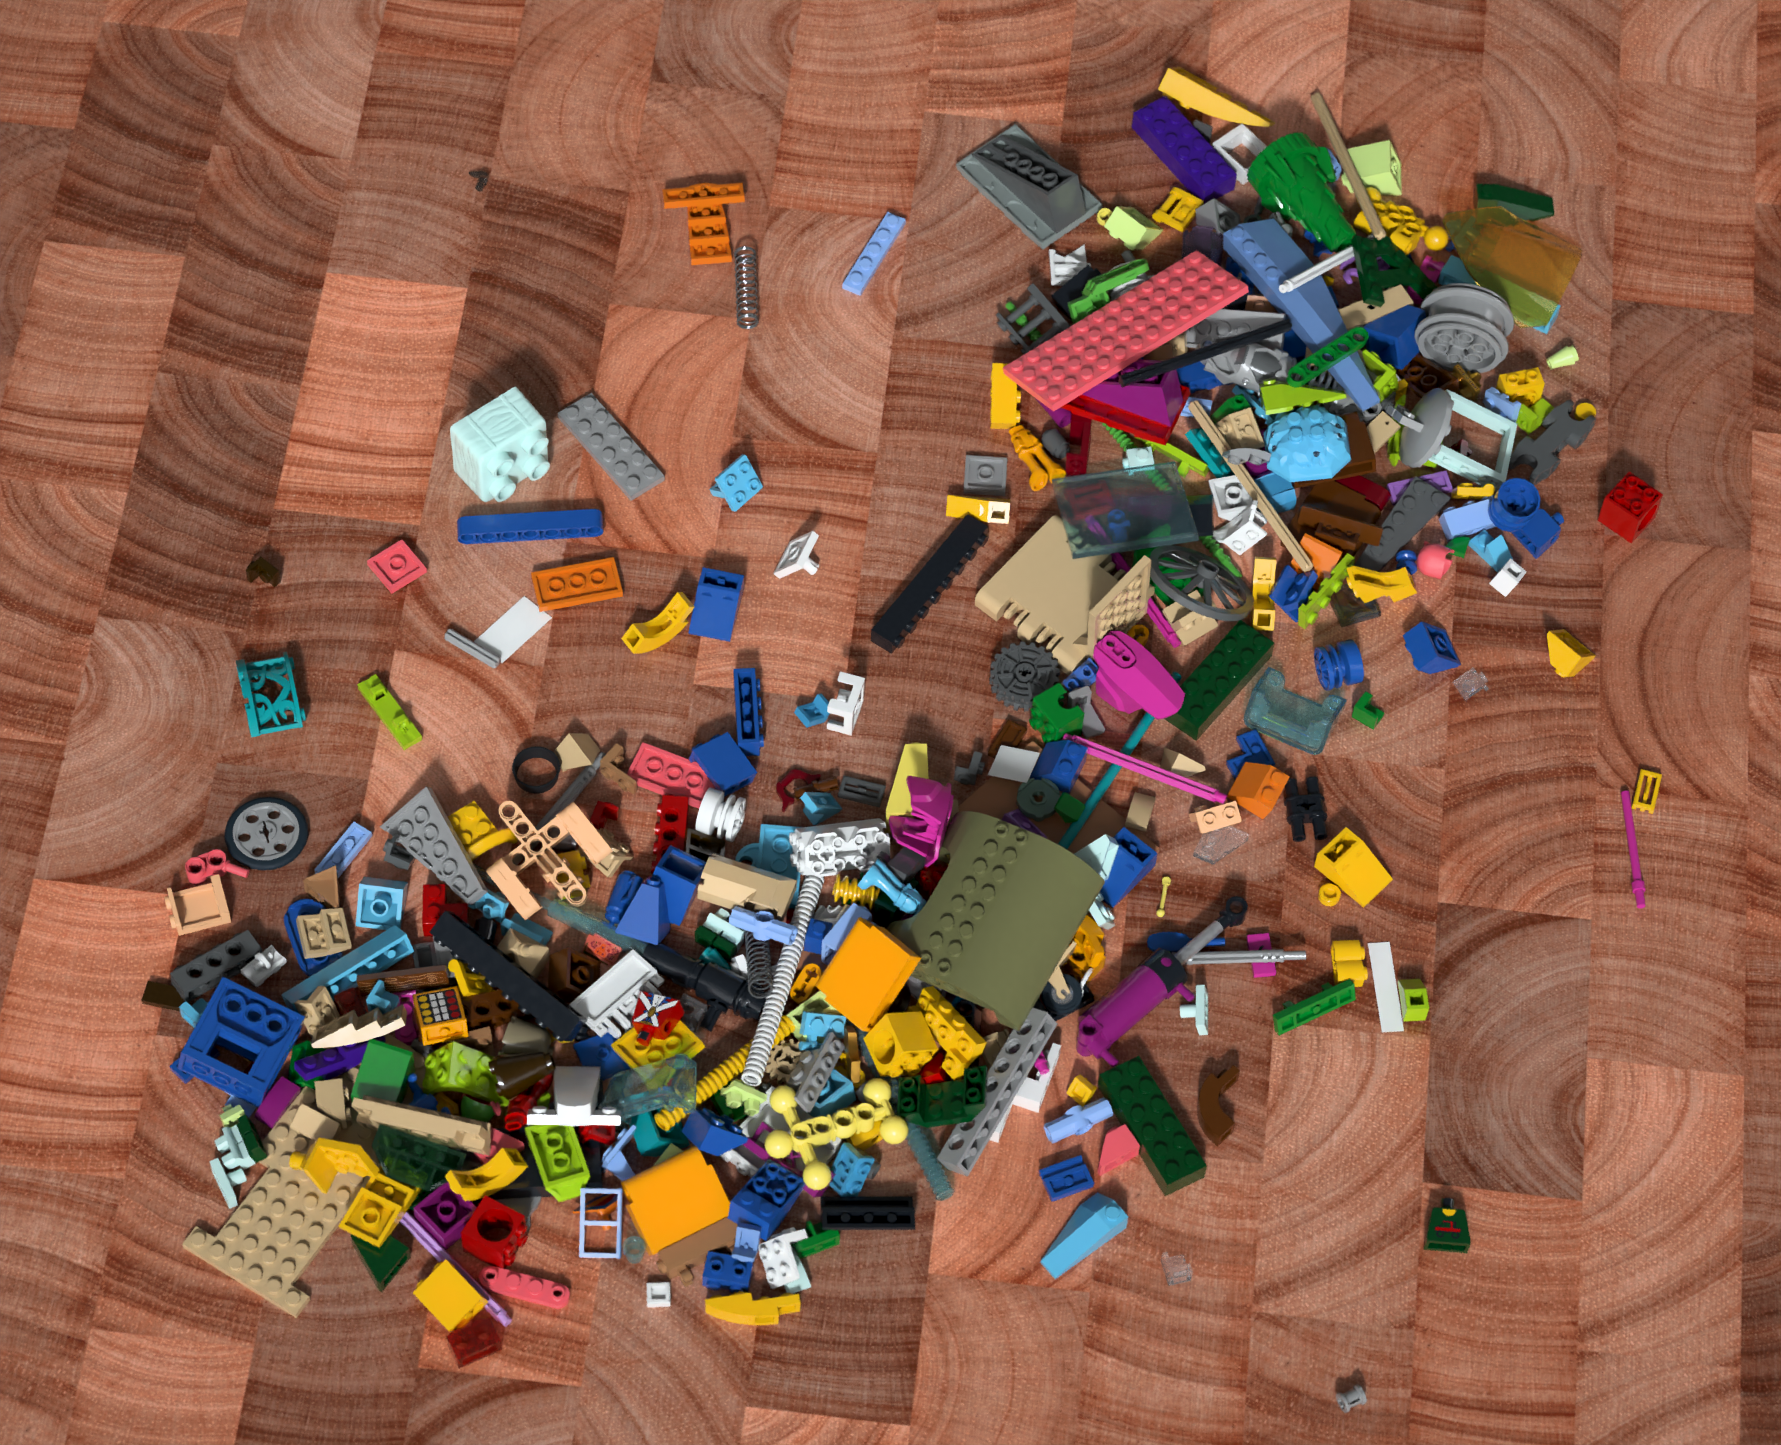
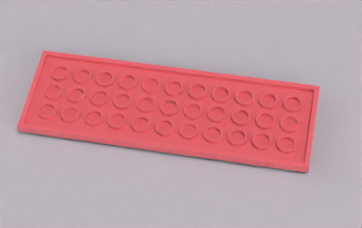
(1125, 330)

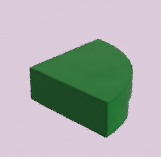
(1459, 545)

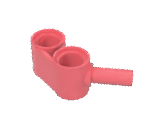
(206, 865)

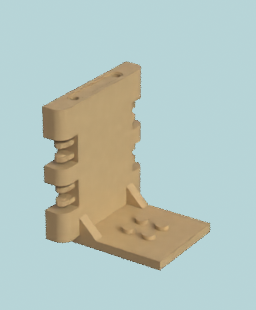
(1066, 597)

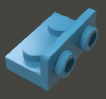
(850, 1171)

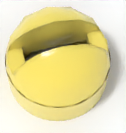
(1102, 214)

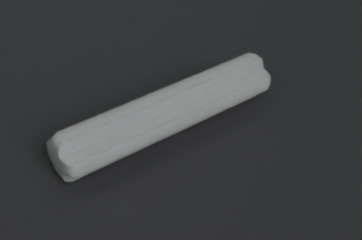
(472, 648)

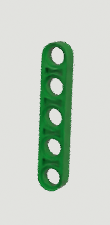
(1322, 364)

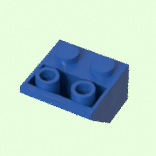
(713, 1133)

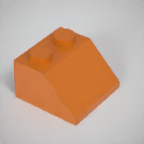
(1322, 556)
(1258, 788)

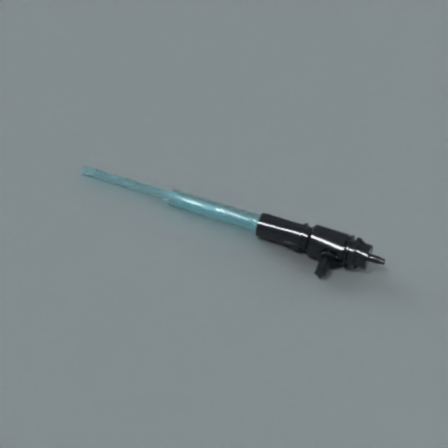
(710, 981)

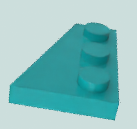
(1209, 453)

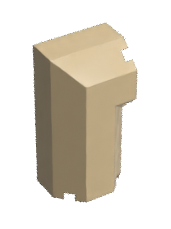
(745, 886)

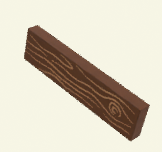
(405, 979)

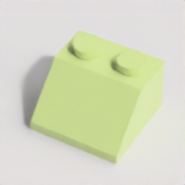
(1132, 227)

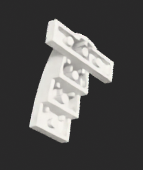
(575, 1100)

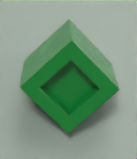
(1367, 713)

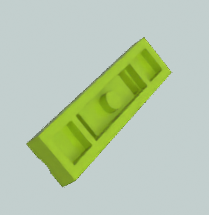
(1186, 461)
(389, 712)

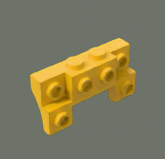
(950, 1031)

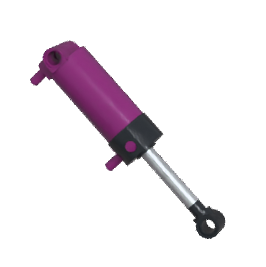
(1146, 987)

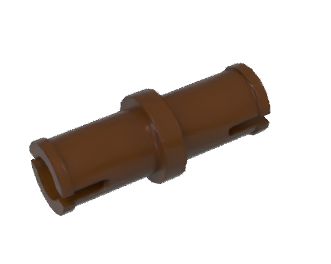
(821, 786)

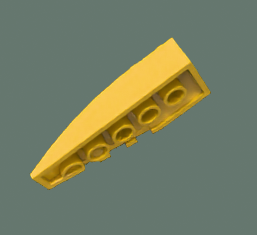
(1203, 97)

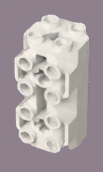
(838, 847)

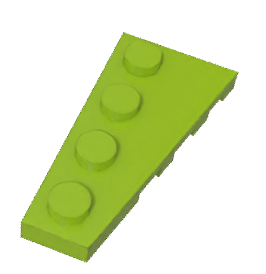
(1308, 613)

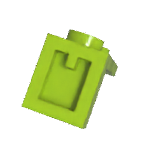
(1533, 417)

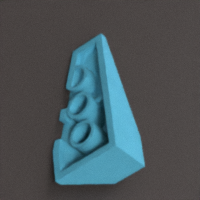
(1086, 1231)

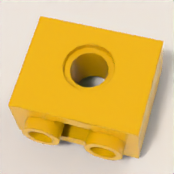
(1522, 386)

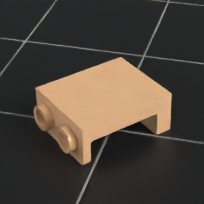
(198, 907)

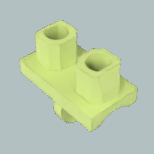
(742, 1093)

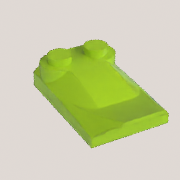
(558, 1159)

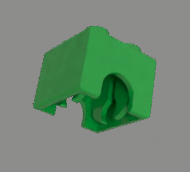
(1052, 719)

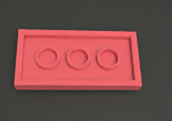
(669, 774)

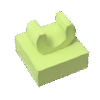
(231, 1115)

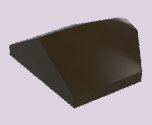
(702, 845)

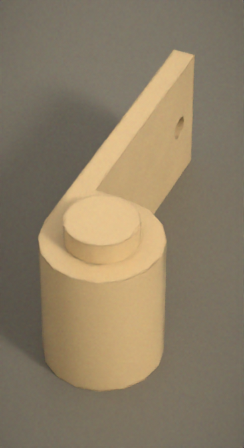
(1380, 432)

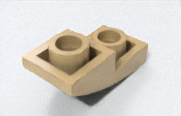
(1140, 811)

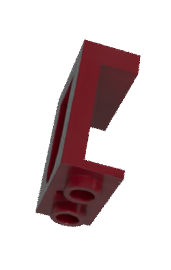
(1079, 435)

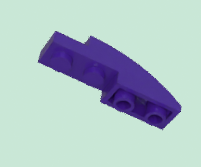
(333, 1061)

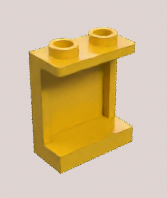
(449, 1296)

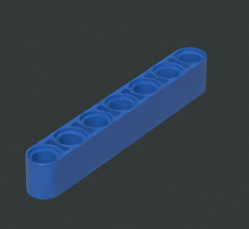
(530, 526)

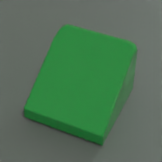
(1069, 808)

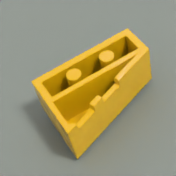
(1003, 399)

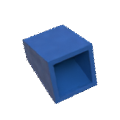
(1394, 336)
(681, 879)

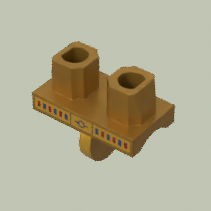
(1468, 383)

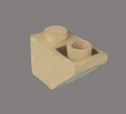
(331, 1100)

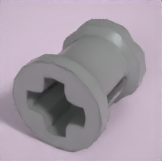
(1351, 1398)

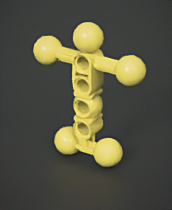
(816, 1173)

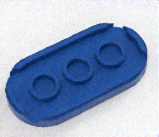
(298, 908)

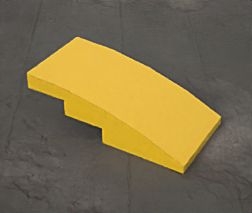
(378, 1208)

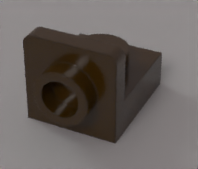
(264, 570)

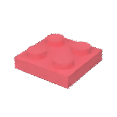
(396, 566)

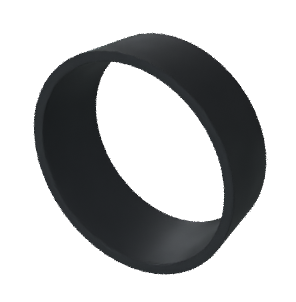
(536, 752)

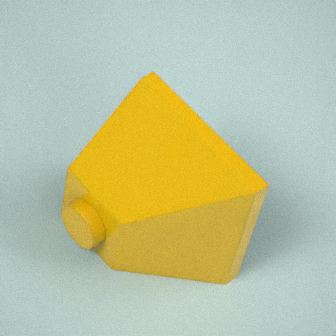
(1567, 653)

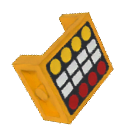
(440, 1015)

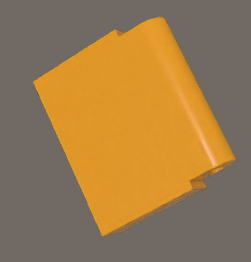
(867, 974)
(675, 1199)

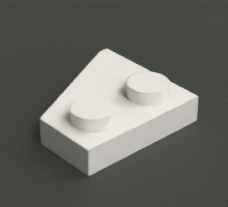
(1063, 268)

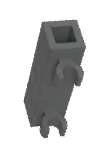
(904, 864)

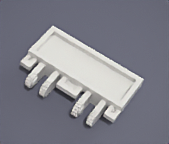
(617, 990)

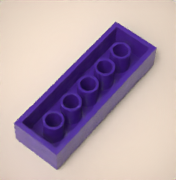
(1183, 150)

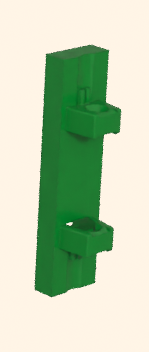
(1313, 1007)

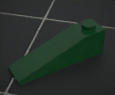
(1518, 202)

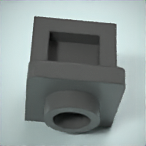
(970, 775)
(397, 855)

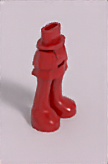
(519, 1106)

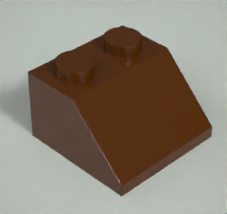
(571, 973)

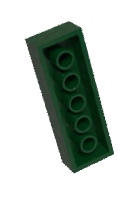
(1221, 678)
(1147, 1114)

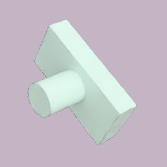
(1198, 1010)
(227, 1181)

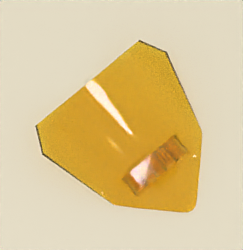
(1514, 260)

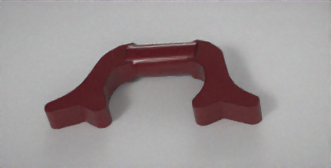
(784, 782)

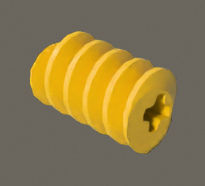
(852, 891)

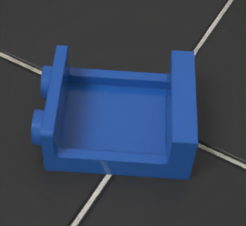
(724, 763)

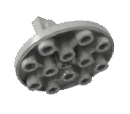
(1423, 426)

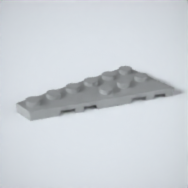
(434, 843)

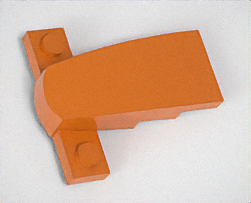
(706, 218)

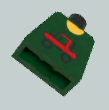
(1447, 1229)

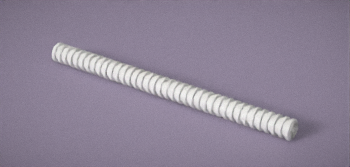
(782, 982)

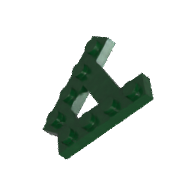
(1403, 270)

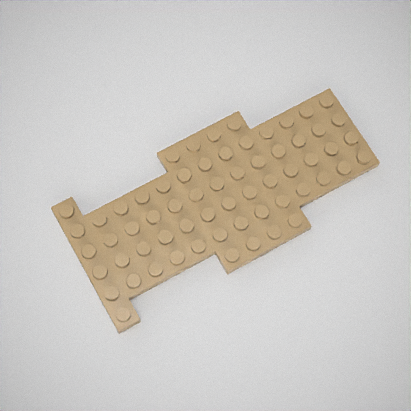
(286, 1214)

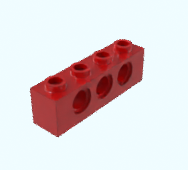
(671, 808)

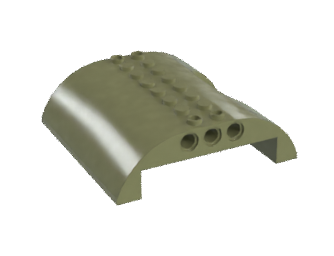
(998, 915)

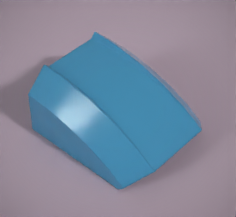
(1277, 491)

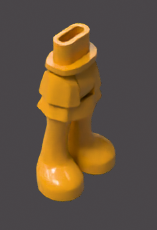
(1029, 447)

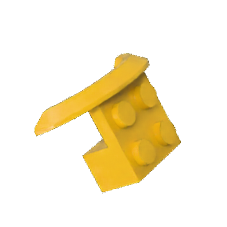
(477, 831)

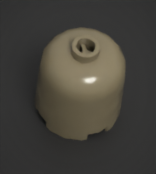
(525, 1038)

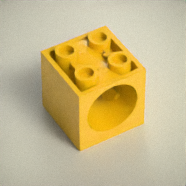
(900, 1044)

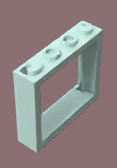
(1467, 467)

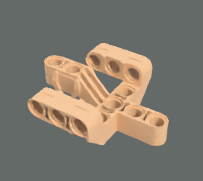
(570, 822)

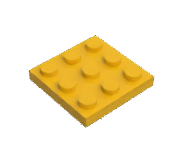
(679, 1041)

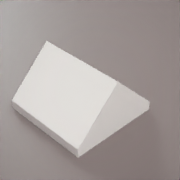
(1229, 497)

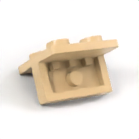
(1188, 623)
(612, 862)

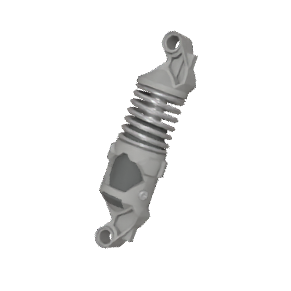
(1255, 363)

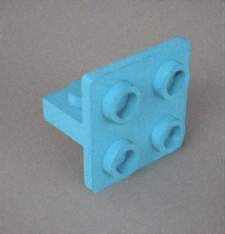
(737, 483)

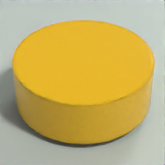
(1584, 410)
(1329, 894)

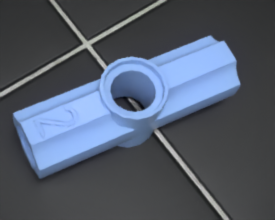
(763, 925)
(1078, 1120)

